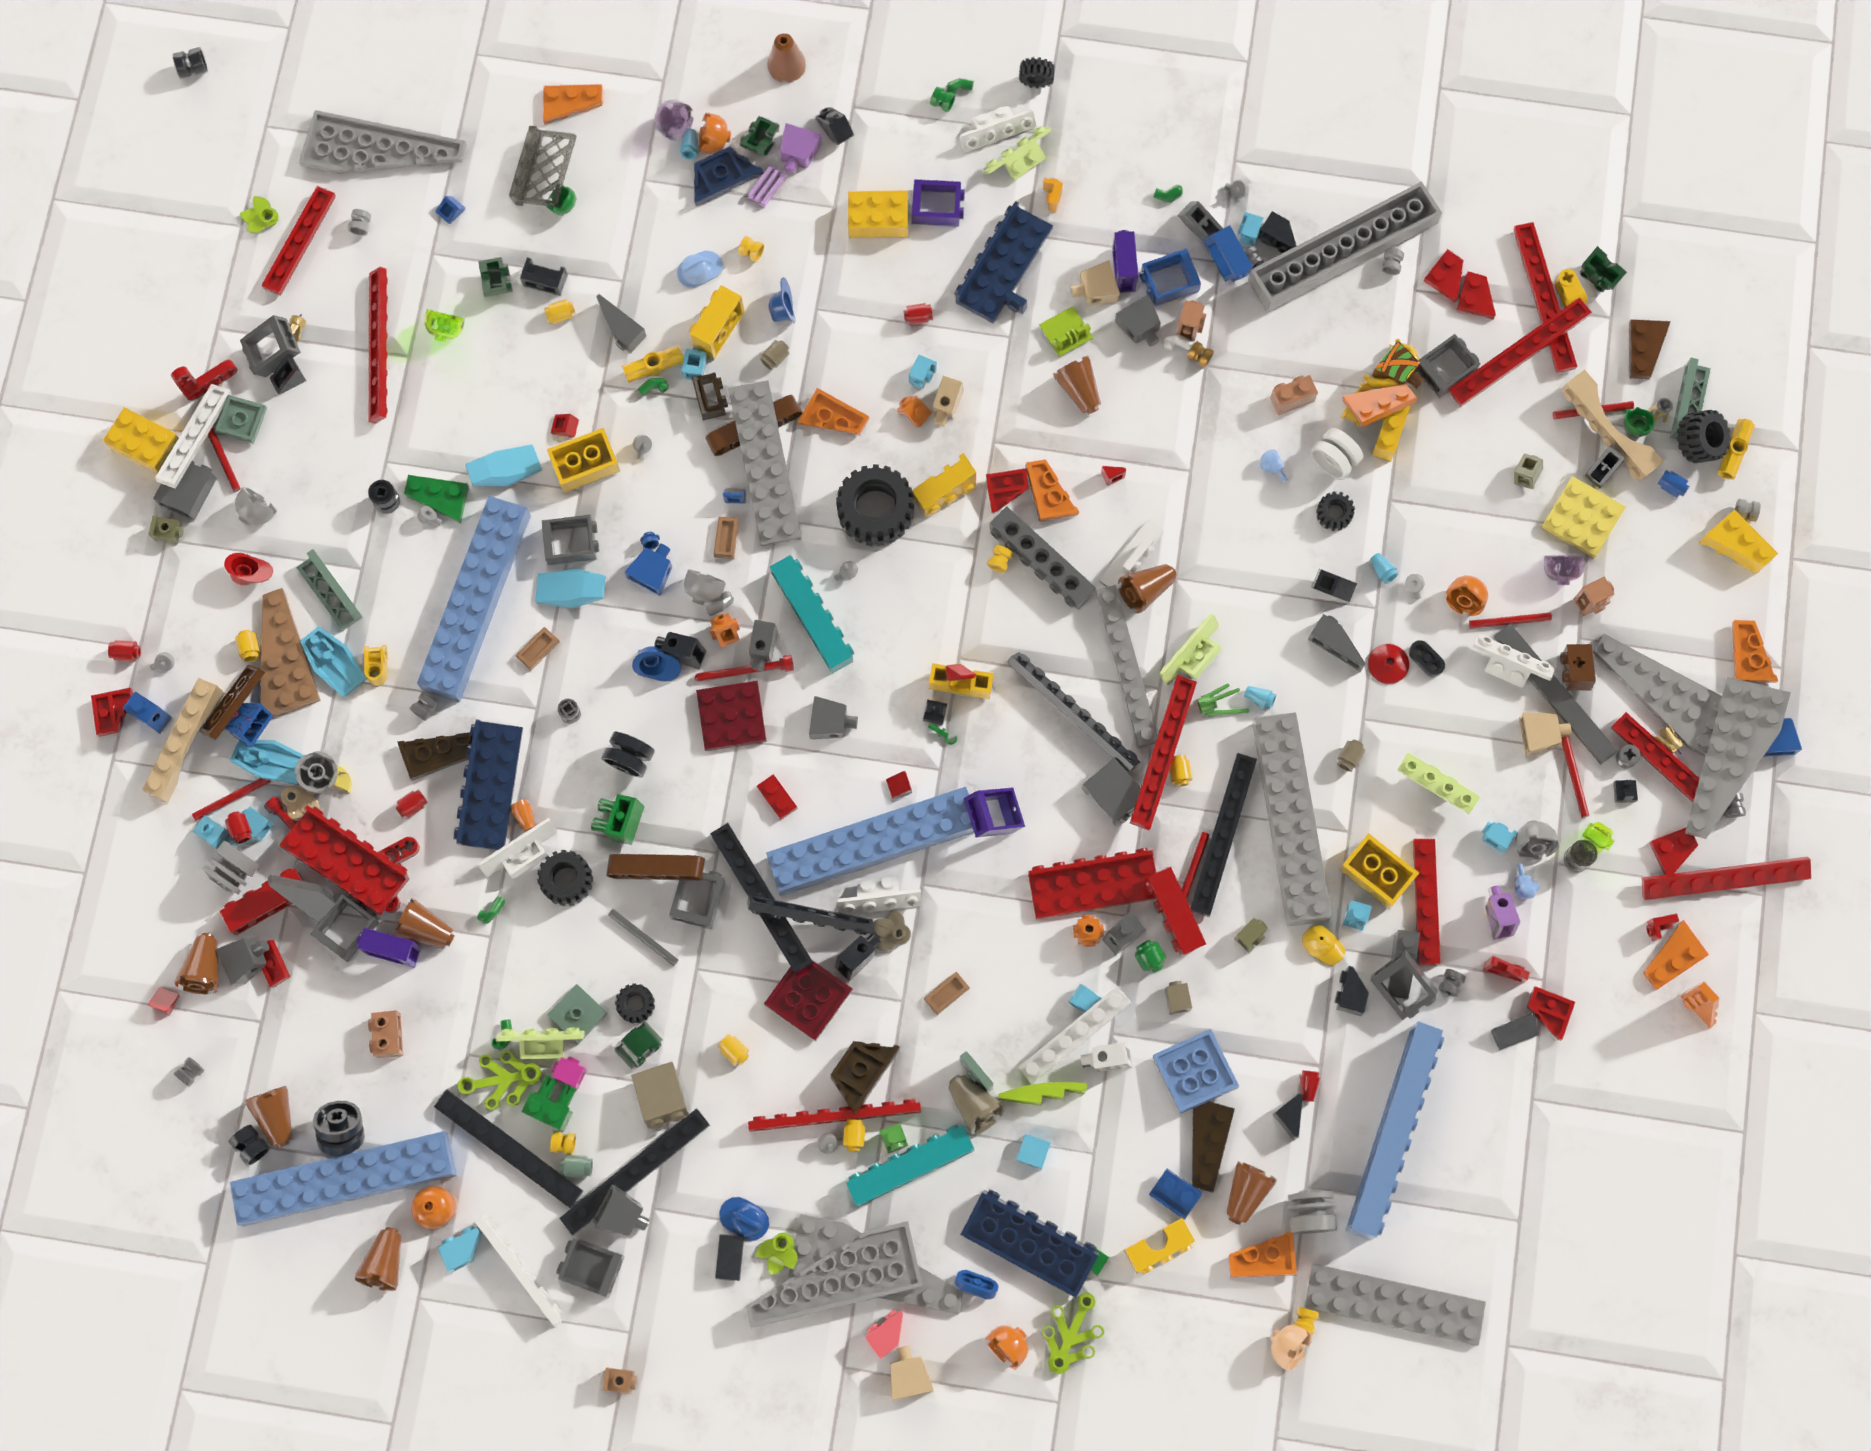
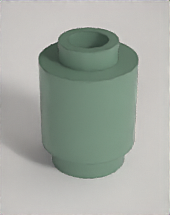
(576, 1166)

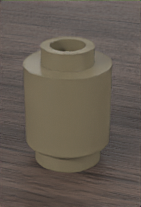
(775, 354)
(1351, 755)

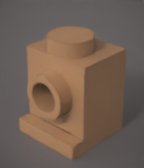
(612, 1374)

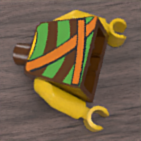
(1396, 368)

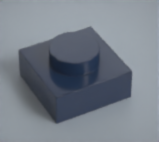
(1016, 303)

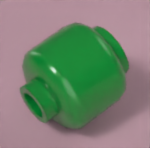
(1150, 956)

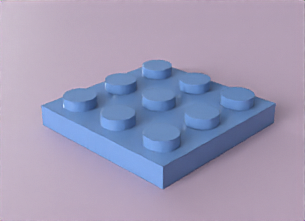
(1195, 1071)

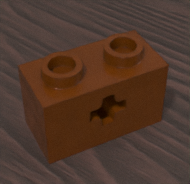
(1578, 667)

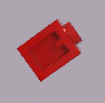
(1663, 923)

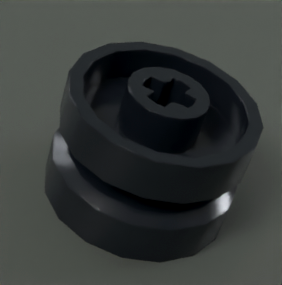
(628, 754)
(338, 1128)

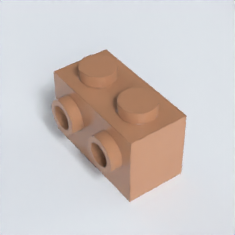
(1191, 320)
(1293, 394)
(1594, 596)
(386, 1034)

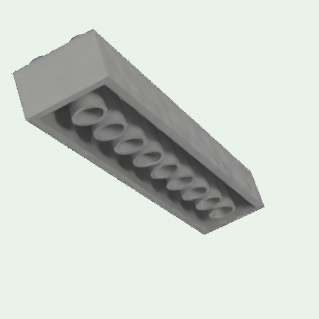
(1344, 246)
(1291, 819)

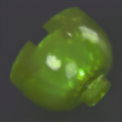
(443, 325)

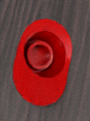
(247, 569)

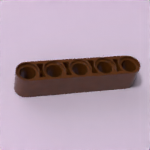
(726, 437)
(655, 867)

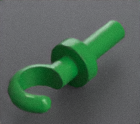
(942, 733)

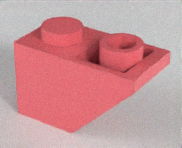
(887, 1335)

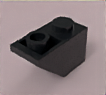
(835, 125)
(1277, 233)
(1334, 585)
(1353, 993)

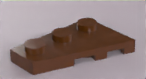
(1645, 346)

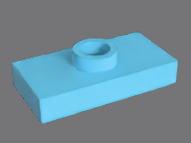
(210, 831)

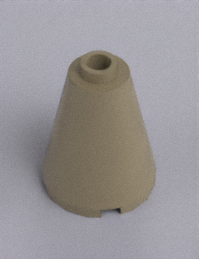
(975, 1104)

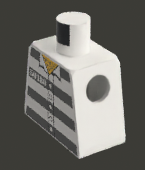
(1117, 1057)

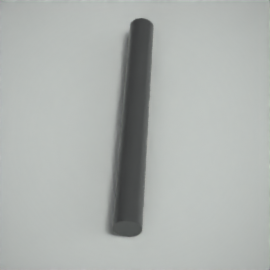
(643, 937)

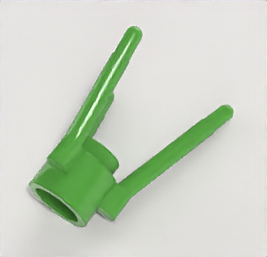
(1207, 702)

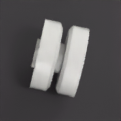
(1336, 453)

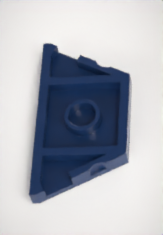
(722, 173)

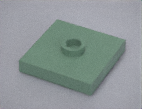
(240, 419)
(577, 1011)
(975, 1072)

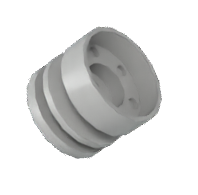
(230, 868)
(1312, 1212)

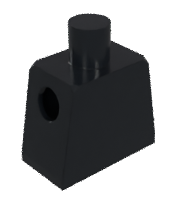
(682, 647)
(851, 961)

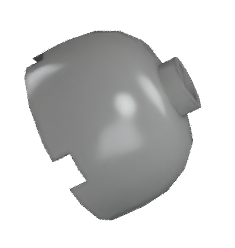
(253, 508)
(703, 587)
(313, 764)
(1536, 839)

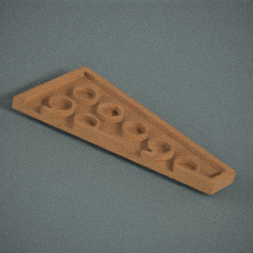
(287, 675)

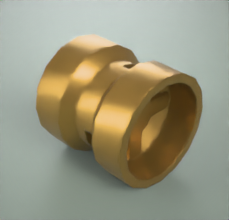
(1200, 354)

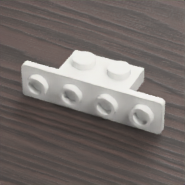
(995, 127)
(1133, 554)
(1510, 663)
(520, 853)
(879, 895)

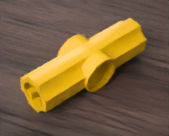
(640, 368)
(1740, 439)

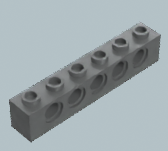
(1054, 561)

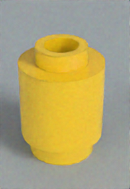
(559, 311)
(247, 646)
(1180, 771)
(733, 1050)
(854, 1135)

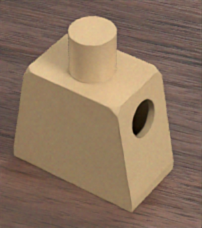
(1097, 285)
(949, 392)
(1541, 731)
(908, 1375)

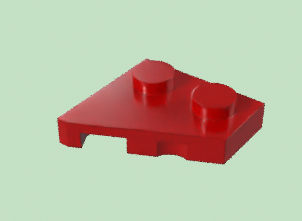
(1446, 275)
(1476, 296)
(109, 710)
(1673, 850)
(1505, 969)
(1551, 1010)

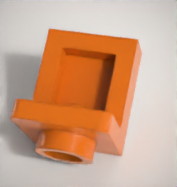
(914, 410)

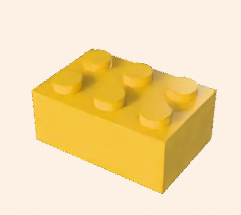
(877, 214)
(717, 321)
(140, 440)
(583, 460)
(1378, 871)

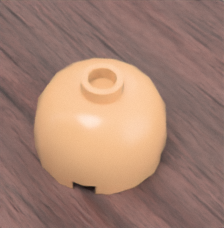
(1289, 1345)

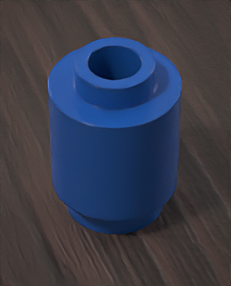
(1673, 484)

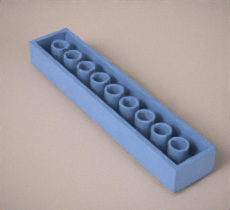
(474, 599)
(870, 842)
(1394, 1131)
(342, 1179)

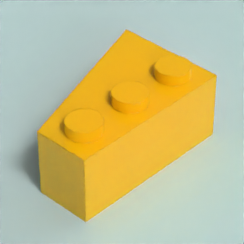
(945, 487)
(1740, 542)

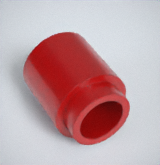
(918, 314)
(124, 650)
(411, 804)
(238, 827)

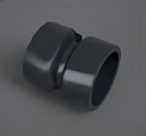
(196, 60)
(384, 496)
(249, 1145)

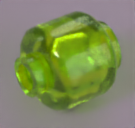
(1599, 835)

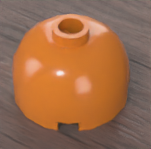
(713, 134)
(1467, 595)
(442, 1211)
(1008, 1344)

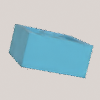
(1033, 1151)

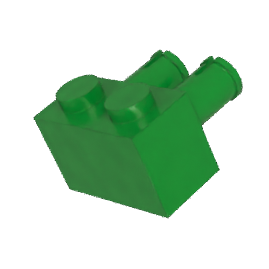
(623, 819)
(551, 1113)

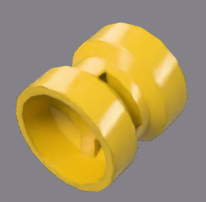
(751, 248)
(1000, 557)
(562, 1142)
(1306, 1319)

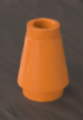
(523, 814)

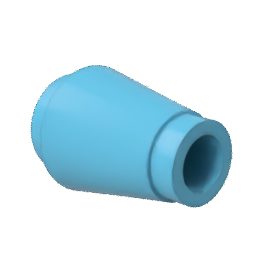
(689, 145)
(1384, 569)
(1261, 697)

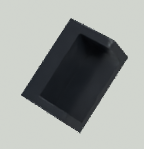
(543, 278)

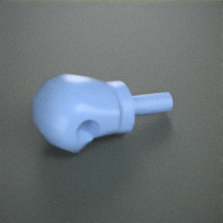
(1271, 462)
(1524, 886)

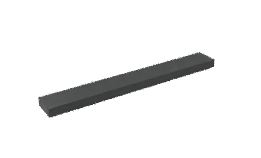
(1562, 701)

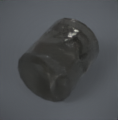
(1580, 855)

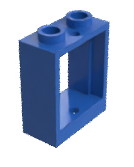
(1228, 254)
(1181, 257)

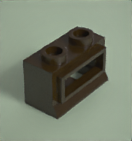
(712, 411)

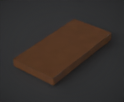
(232, 701)

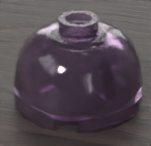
(673, 119)
(1564, 568)

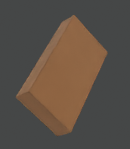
(726, 537)
(537, 648)
(946, 993)

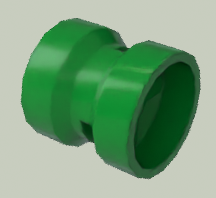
(942, 99)

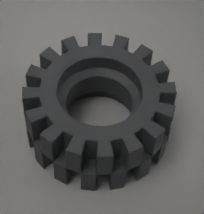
(1036, 72)
(1335, 499)
(635, 990)

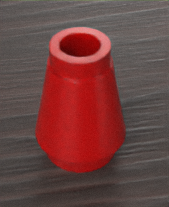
(1309, 1084)

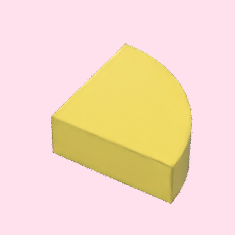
(343, 780)

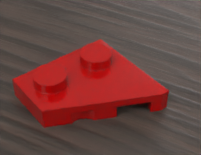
(1005, 487)

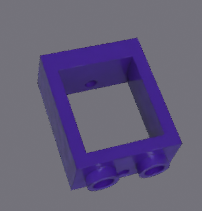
(937, 218)
(1125, 261)
(980, 815)
(388, 947)

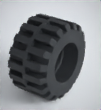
(1703, 436)
(558, 862)

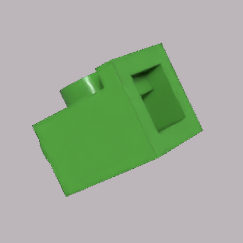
(894, 1138)

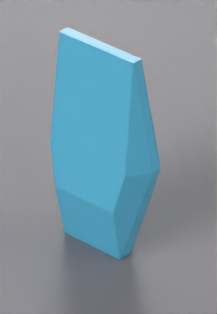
(504, 466)
(570, 588)
(332, 661)
(267, 760)

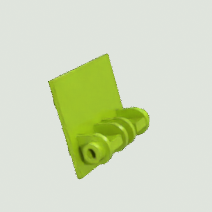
(1066, 331)

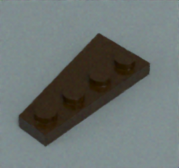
(434, 754)
(1209, 1137)

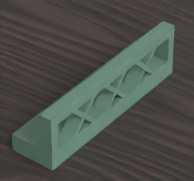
(1684, 399)
(332, 583)

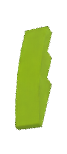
(1033, 1093)

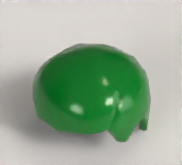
(565, 203)
(1638, 422)

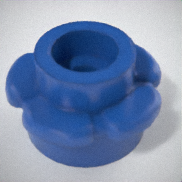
(650, 540)

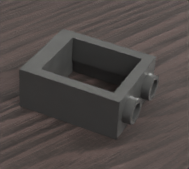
(284, 338)
(1432, 377)
(551, 525)
(330, 918)
(695, 919)
(1391, 968)

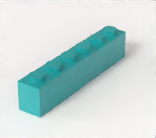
(812, 614)
(909, 1166)

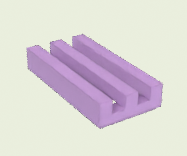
(776, 173)

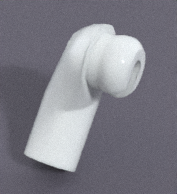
(1177, 340)

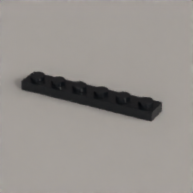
(804, 913)

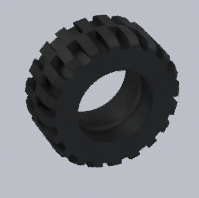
(875, 480)

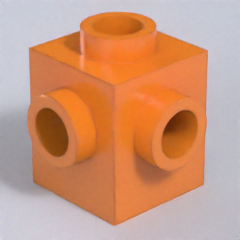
(724, 629)
(1084, 937)

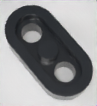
(1428, 657)

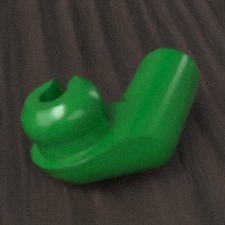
(952, 86)
(1169, 195)
(653, 383)
(495, 908)
(500, 1045)

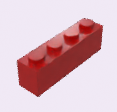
(256, 905)
(1175, 911)

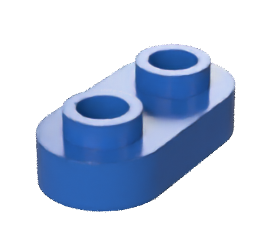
(976, 1284)

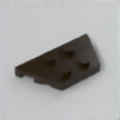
(861, 1071)

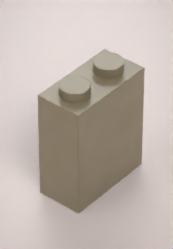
(660, 1095)

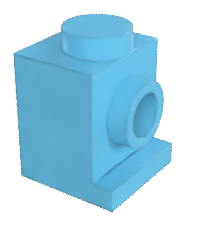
(1249, 229)
(692, 357)
(922, 372)
(1498, 836)
(1356, 915)

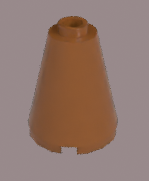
(786, 59)
(1080, 384)
(1145, 586)
(423, 926)
(200, 966)
(272, 1115)
(1247, 1192)
(381, 1262)

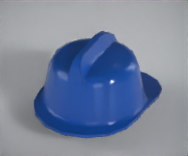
(781, 303)
(656, 665)
(744, 1218)

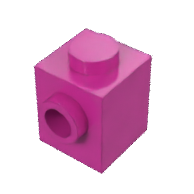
(569, 1071)

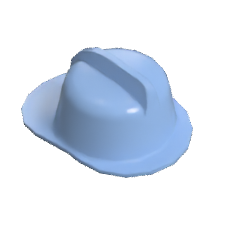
(699, 268)

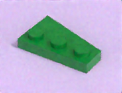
(441, 495)

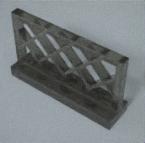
(527, 162)

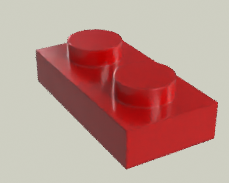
(777, 797)
(275, 968)

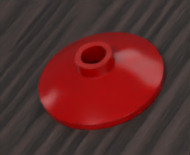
(1384, 672)

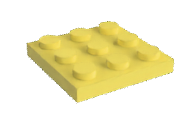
(1583, 517)

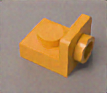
(1055, 191)

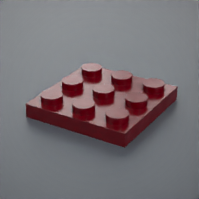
(731, 715)
(808, 999)

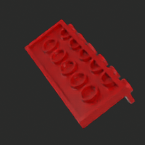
(345, 860)
(1091, 883)

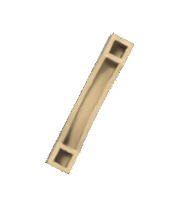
(1583, 393)
(167, 768)

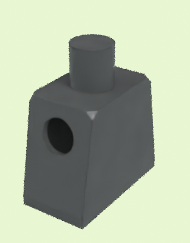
(1140, 321)
(763, 635)
(830, 719)
(1123, 933)
(243, 959)
(620, 1213)

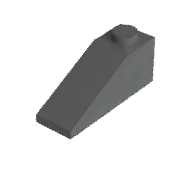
(1199, 220)
(625, 330)
(1332, 638)
(306, 896)
(1400, 982)

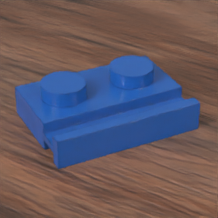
(1175, 1193)

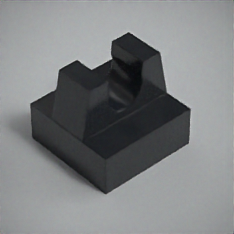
(935, 712)
(1625, 791)

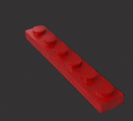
(298, 240)
(1657, 755)
(1426, 901)

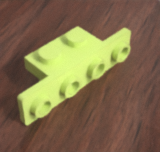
(1022, 157)
(1194, 654)
(1438, 783)
(541, 1044)

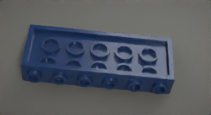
(1002, 262)
(488, 785)
(1030, 1242)

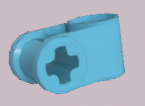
(1083, 998)

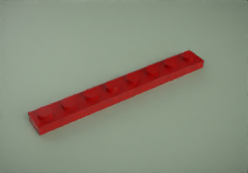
(1543, 292)
(378, 345)
(1520, 352)
(1163, 752)
(1726, 878)
(824, 1116)

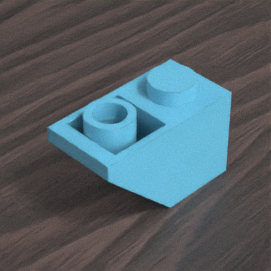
(259, 825)
(460, 1250)

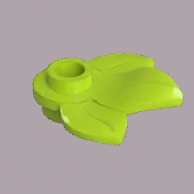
(257, 216)
(777, 1256)

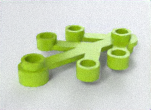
(504, 1079)
(1070, 1336)

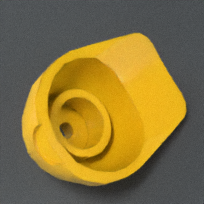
(1326, 950)

